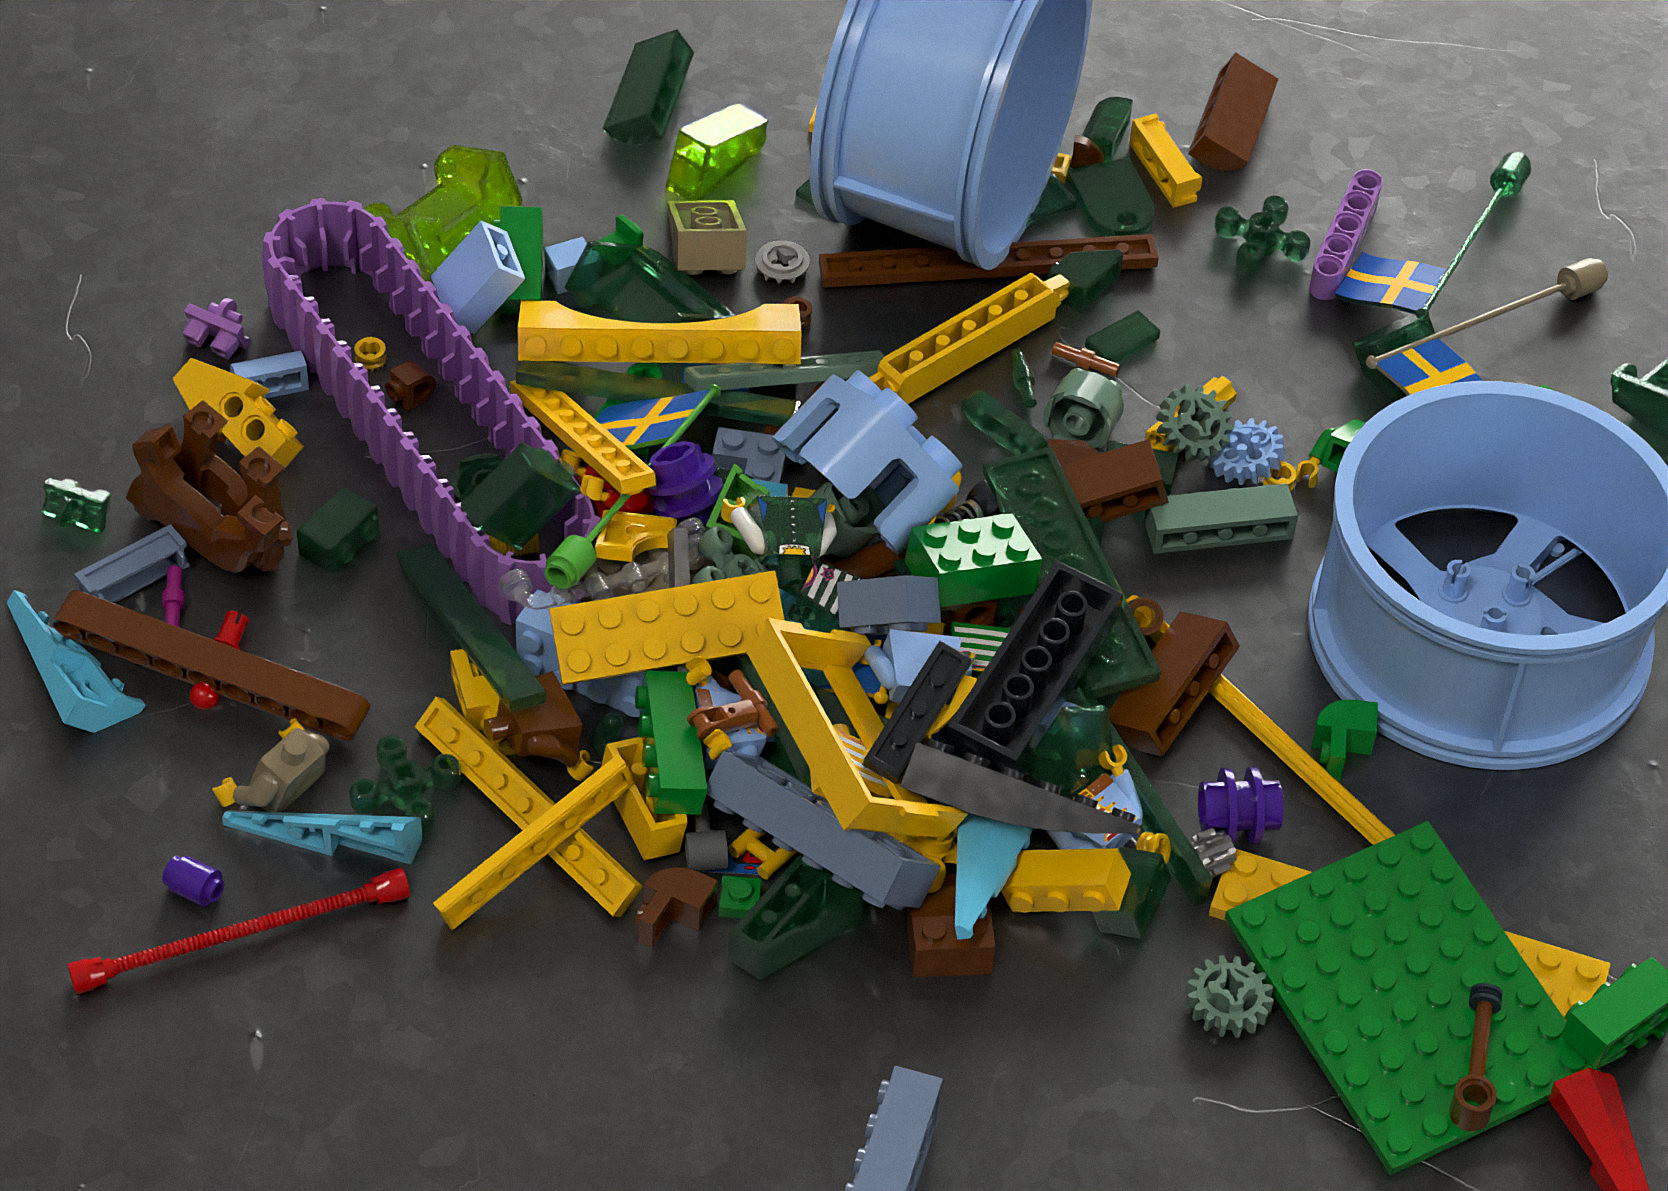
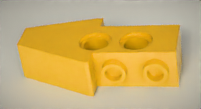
(226, 394)

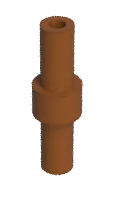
(1086, 359)
(747, 692)

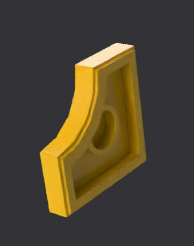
(632, 534)

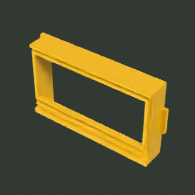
(778, 660)

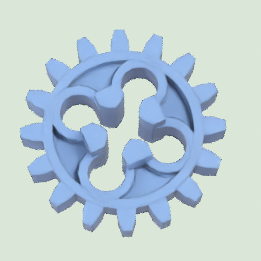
(1256, 442)

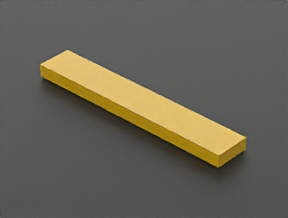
(534, 842)

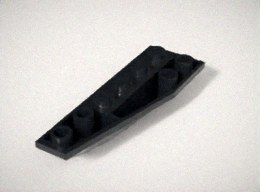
(1004, 796)

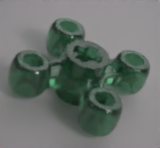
(1262, 234)
(404, 782)

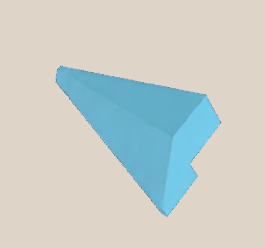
(71, 673)
(380, 835)
(984, 862)

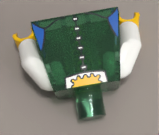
(784, 531)

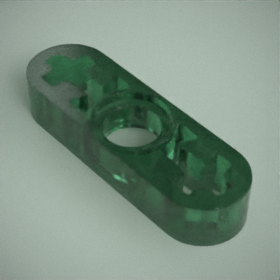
(991, 416)

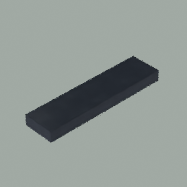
(917, 711)

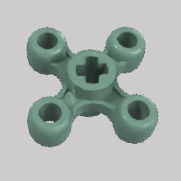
(717, 546)

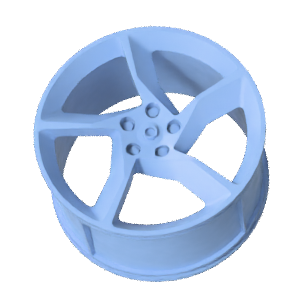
(946, 116)
(1485, 659)

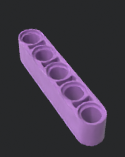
(1345, 234)

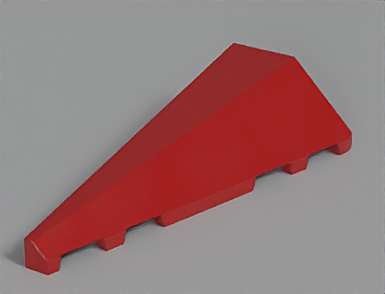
(1597, 1119)

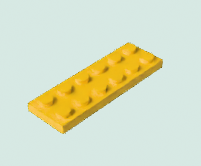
(663, 627)

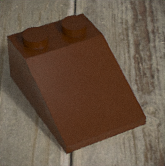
(935, 942)

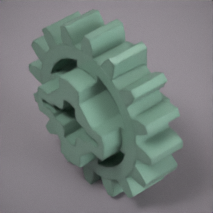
(1193, 426)
(1229, 996)

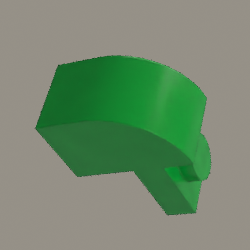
(1342, 729)

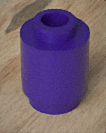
(193, 880)

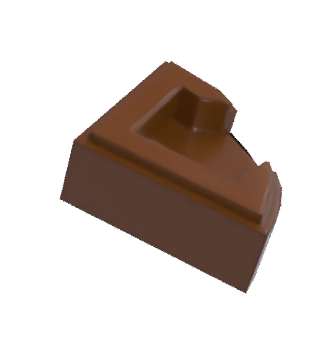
(1085, 152)

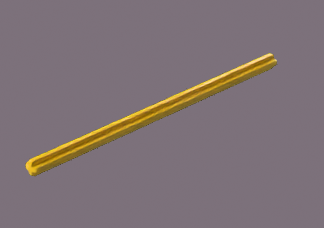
(1286, 748)

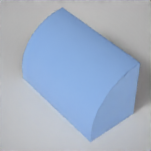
(279, 373)

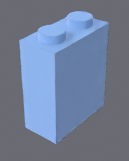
(478, 276)

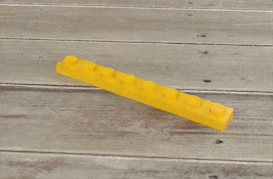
(587, 438)
(525, 803)

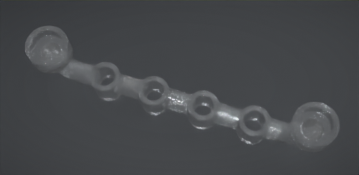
(517, 584)

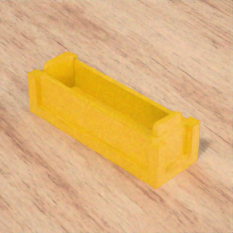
(1164, 161)

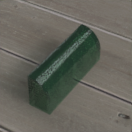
(649, 89)

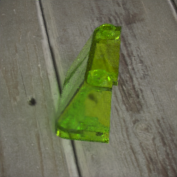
(469, 191)

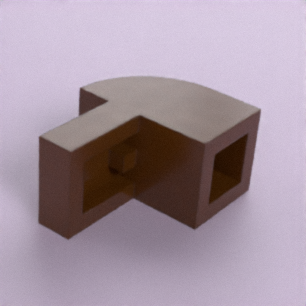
(677, 896)

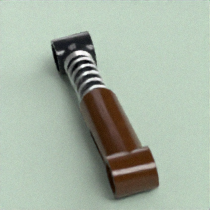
(878, 559)

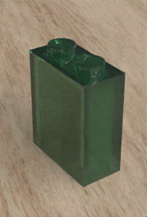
(521, 495)

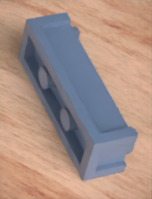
(133, 566)

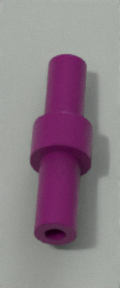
(173, 596)

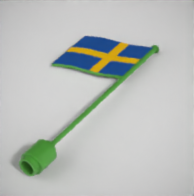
(635, 426)

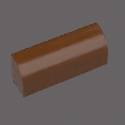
(1233, 115)
(1117, 481)
(1190, 662)

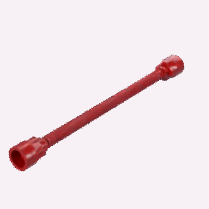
(94, 972)

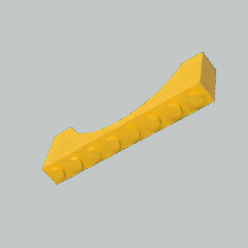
(562, 334)

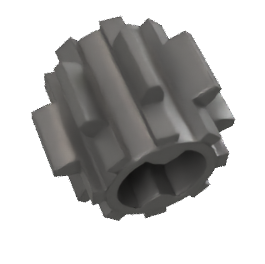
(1214, 850)

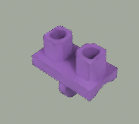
(218, 321)

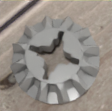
(788, 253)

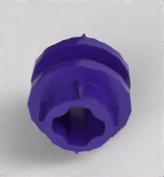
(684, 482)
(1241, 805)

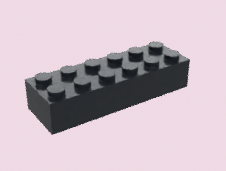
(1035, 668)

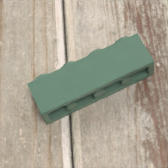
(1222, 518)

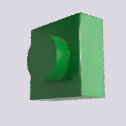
(738, 895)

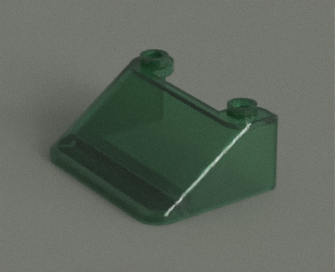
(640, 286)

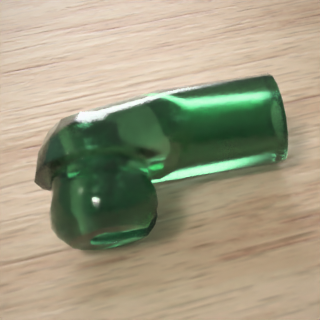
(606, 732)

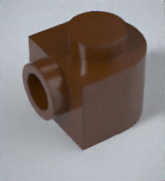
(410, 385)

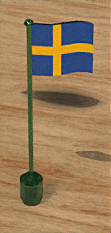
(1416, 285)

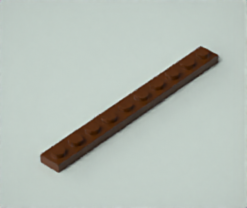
(946, 264)

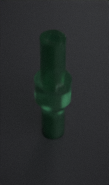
(1023, 378)

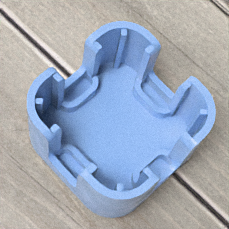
(868, 439)

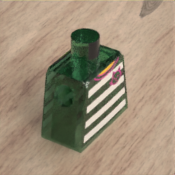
(817, 598)

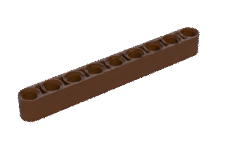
(204, 660)

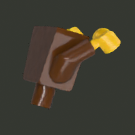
(544, 729)

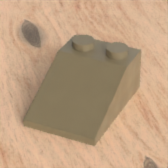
(707, 236)

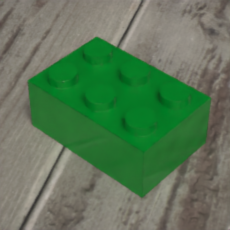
(975, 559)

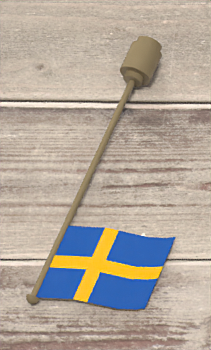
(1434, 364)

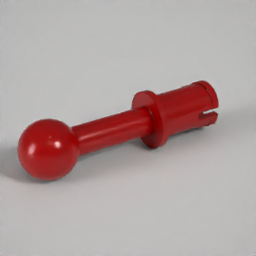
(229, 634)

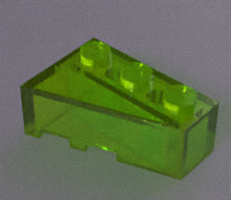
(714, 150)

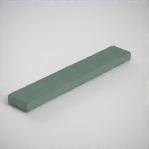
(756, 375)

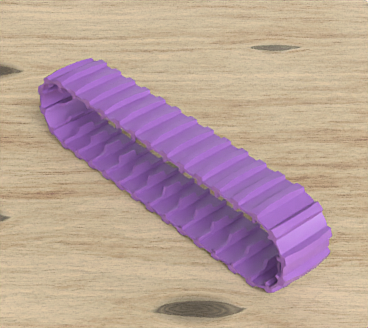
(353, 238)

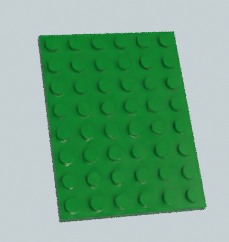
(1379, 984)

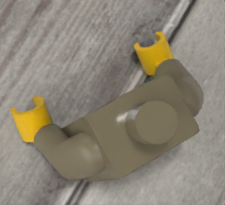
(281, 772)

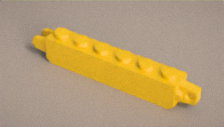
(971, 336)

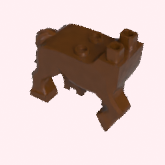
(206, 499)

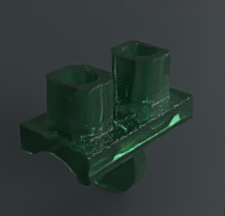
(75, 505)

